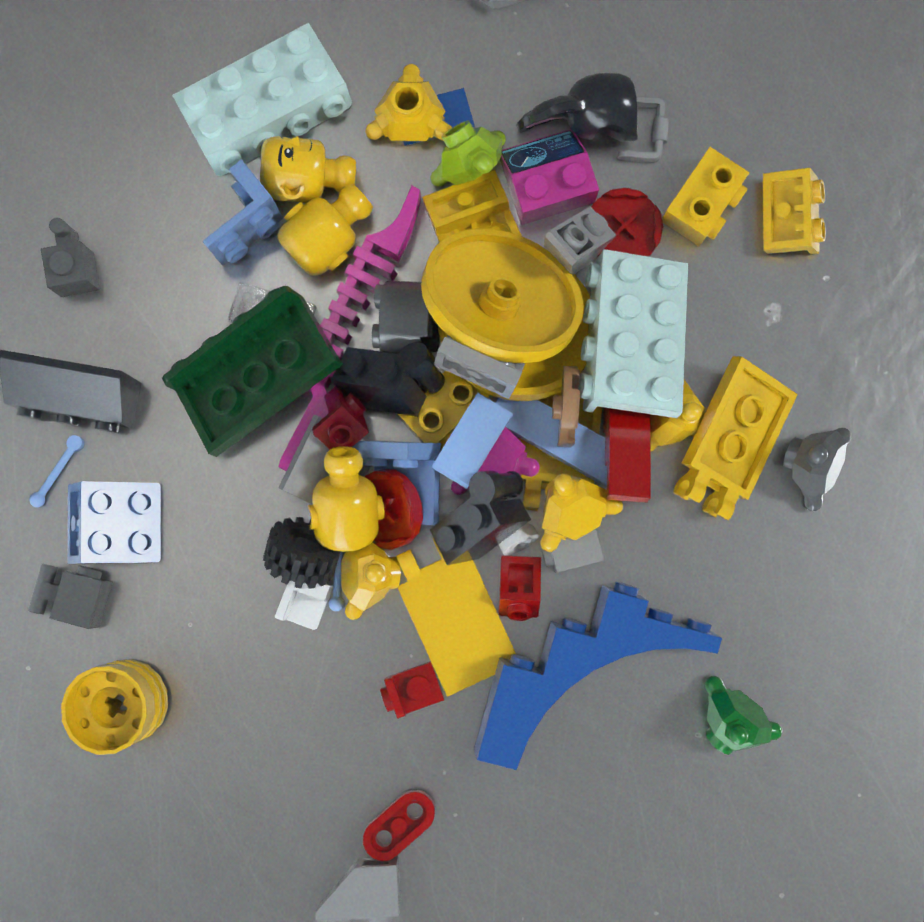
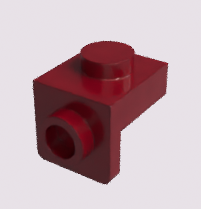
(343, 423)

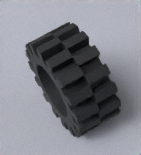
(298, 555)

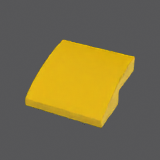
(470, 206)

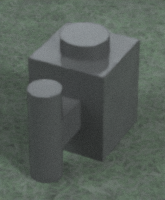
(69, 264)
(77, 598)

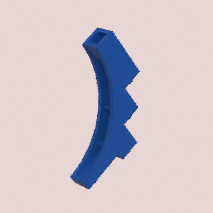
(570, 653)

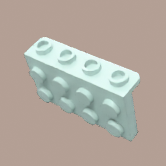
(262, 96)
(635, 334)

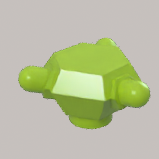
(467, 154)

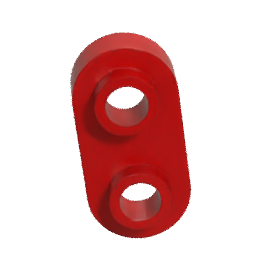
(399, 824)

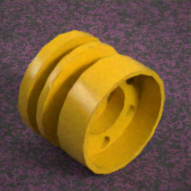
(94, 713)

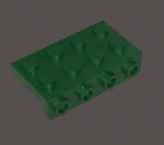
(252, 369)

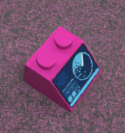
(549, 176)

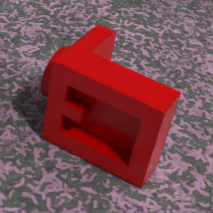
(520, 587)
(411, 690)

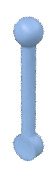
(74, 444)
(336, 603)

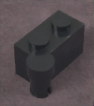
(389, 379)
(483, 518)

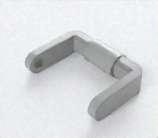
(659, 132)

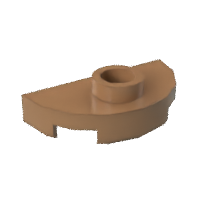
(566, 406)

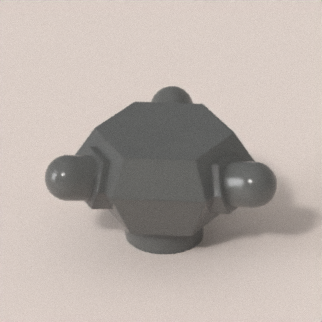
(817, 463)

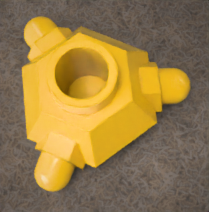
(408, 110)
(672, 430)
(573, 510)
(367, 578)

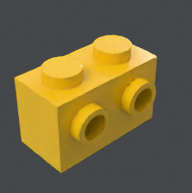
(704, 196)
(442, 410)

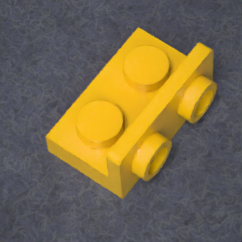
(792, 211)

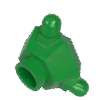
(736, 719)

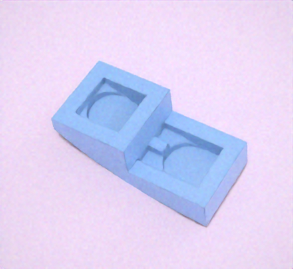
(472, 440)

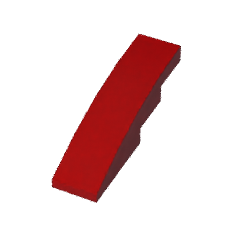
(627, 455)

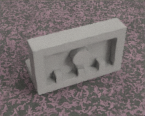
(478, 368)

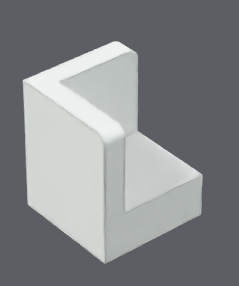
(303, 604)

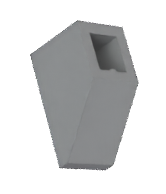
(579, 239)
(365, 891)

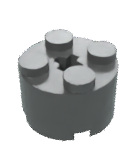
(403, 318)

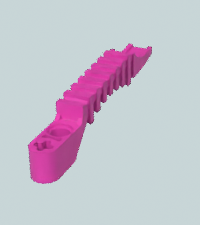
(388, 242)

